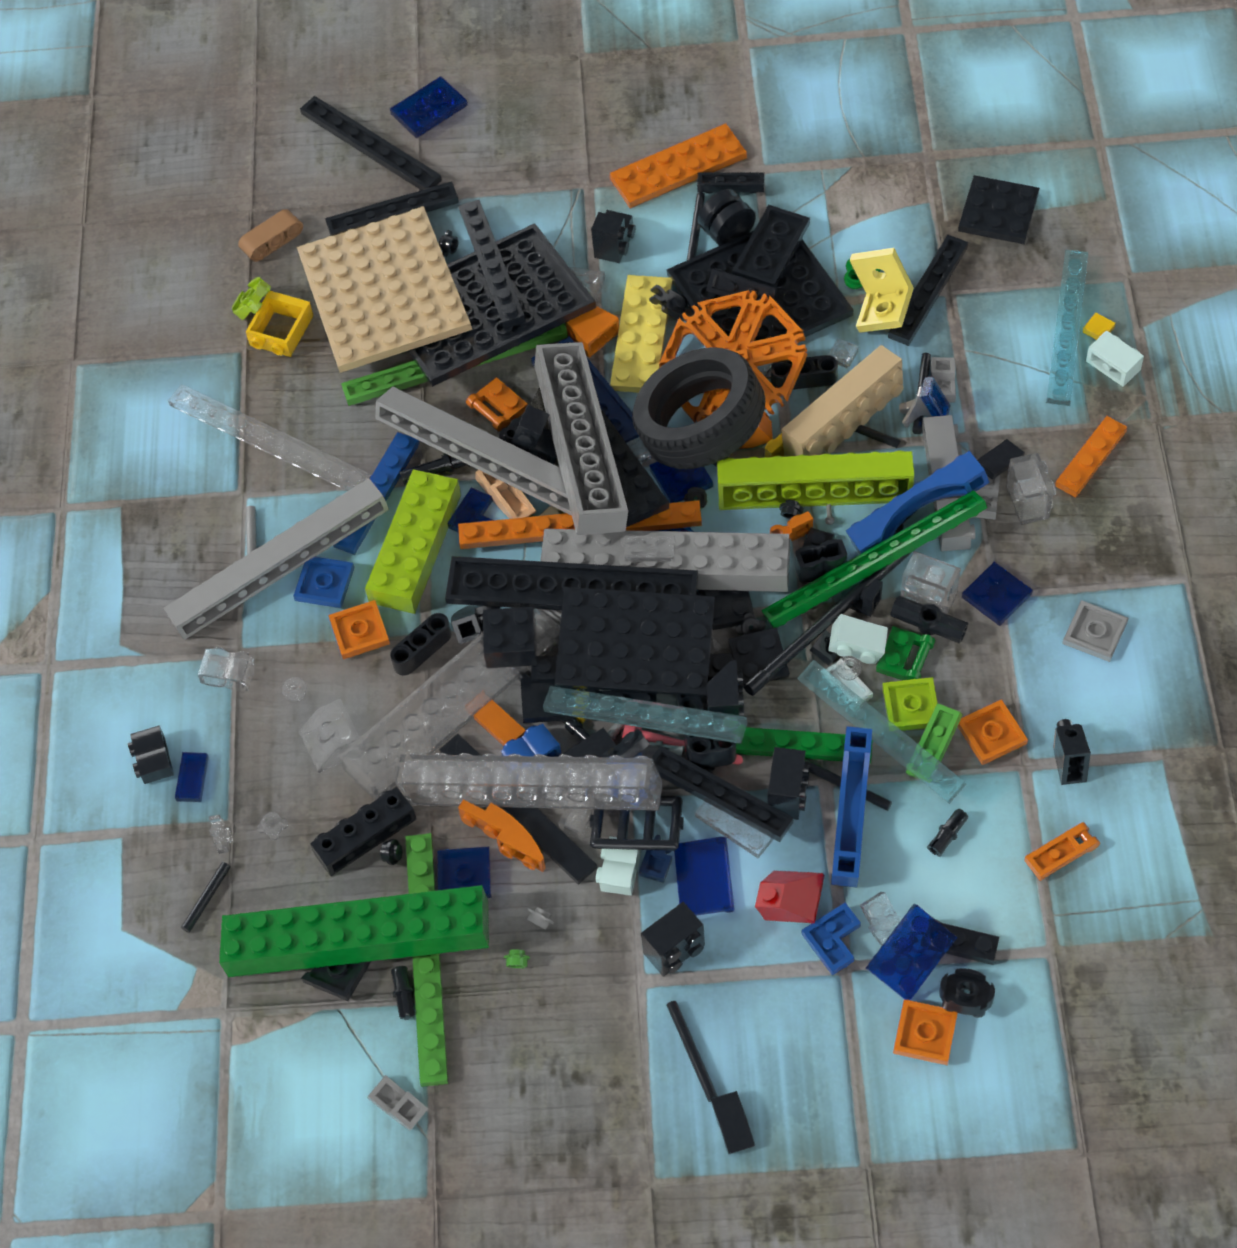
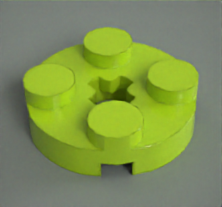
(250, 300)

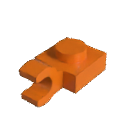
(796, 527)

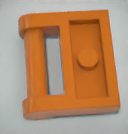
(500, 398)

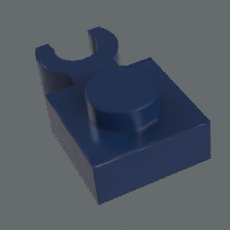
(655, 864)

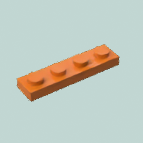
(1091, 456)

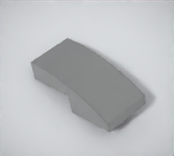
(944, 373)
(990, 495)
(397, 1103)

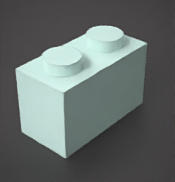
(1114, 358)
(858, 639)

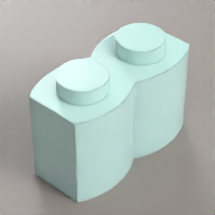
(618, 870)

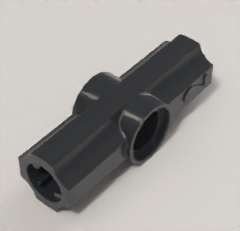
(942, 623)

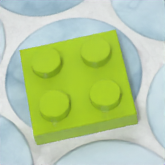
(910, 702)

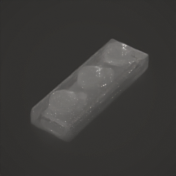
(734, 829)

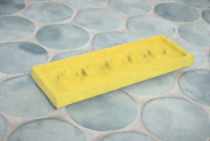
(639, 334)

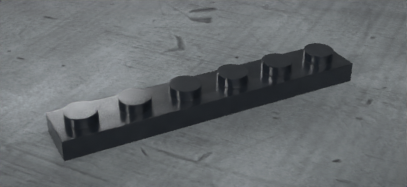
(431, 198)
(929, 288)
(722, 794)

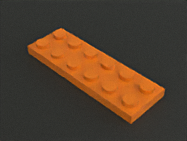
(677, 165)

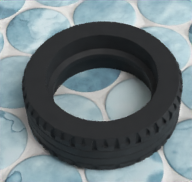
(715, 435)

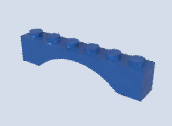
(953, 480)
(851, 807)

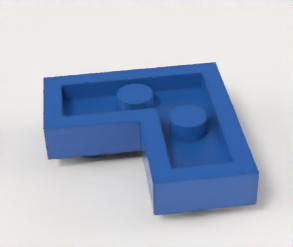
(826, 936)

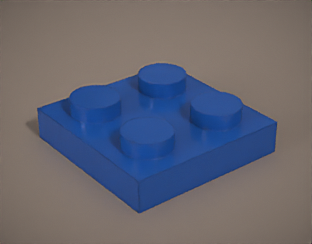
(324, 582)

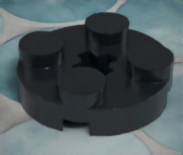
(954, 998)

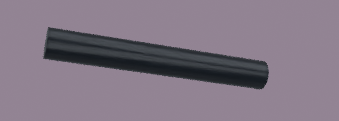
(205, 897)

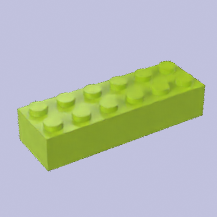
(413, 541)

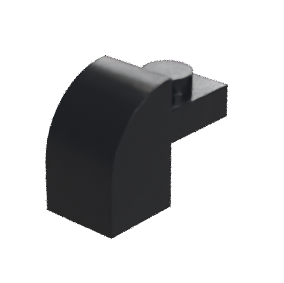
(469, 622)

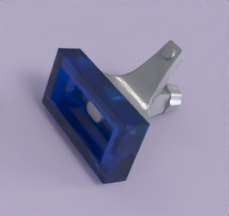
(929, 402)

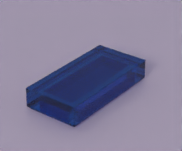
(191, 777)

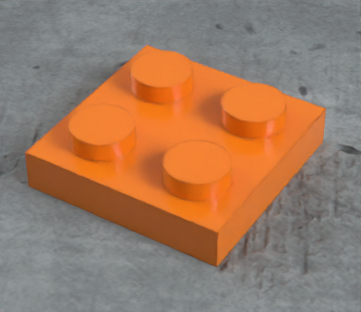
(359, 629)
(992, 732)
(925, 1032)

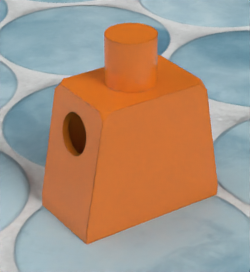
(593, 329)

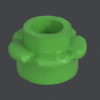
(516, 959)

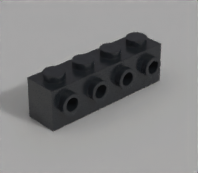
(363, 831)

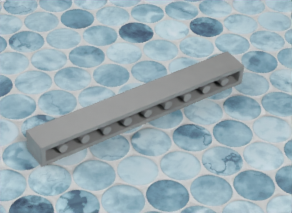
(473, 447)
(276, 558)

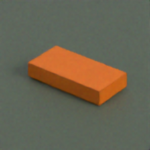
(498, 723)

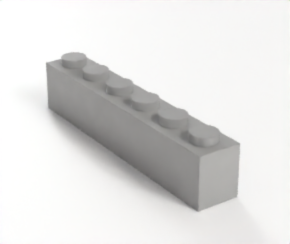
(940, 450)

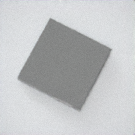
(1095, 631)

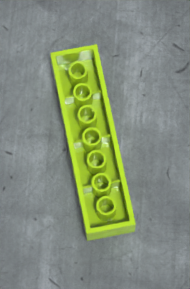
(814, 479)

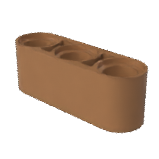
(270, 235)

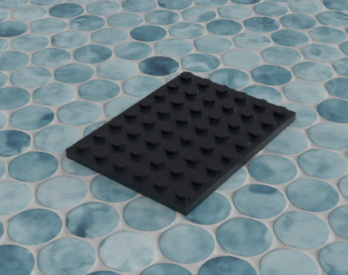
(545, 290)

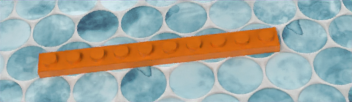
(532, 528)

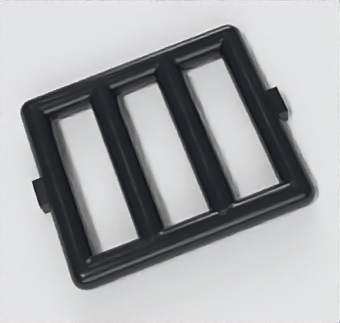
(647, 842)

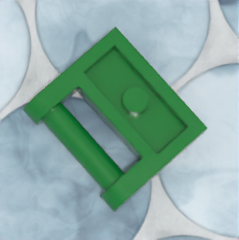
(898, 651)

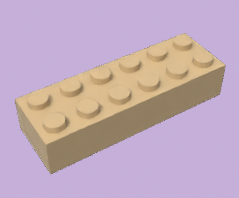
(845, 405)

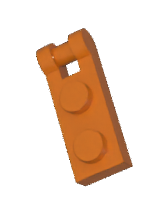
(1061, 851)

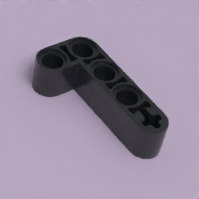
(706, 751)

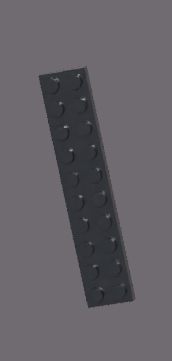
(543, 583)

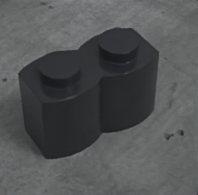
(816, 561)
(151, 755)

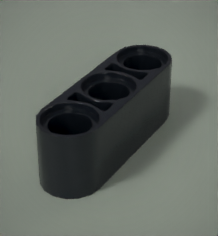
(812, 374)
(425, 634)

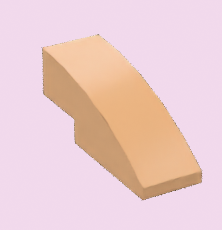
(506, 497)

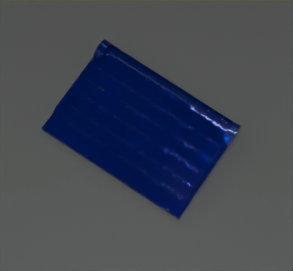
(704, 876)

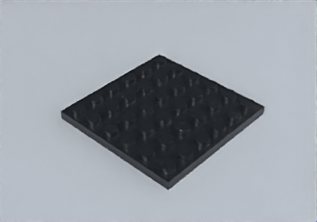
(803, 290)

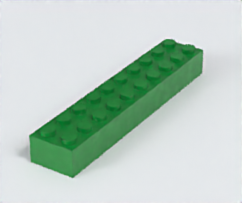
(354, 931)

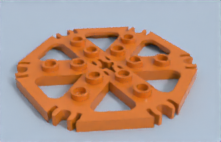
(742, 342)

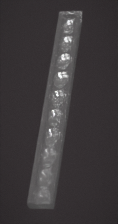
(267, 438)

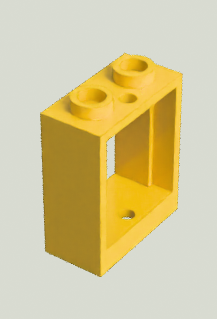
(283, 305)

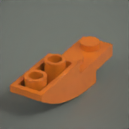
(510, 834)

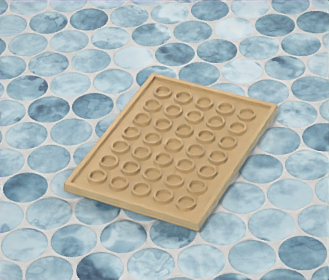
(383, 289)

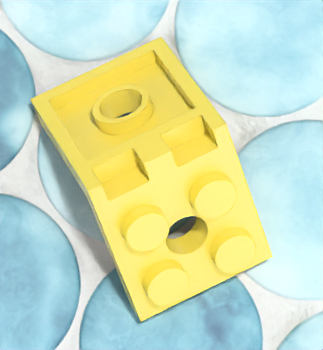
(883, 290)

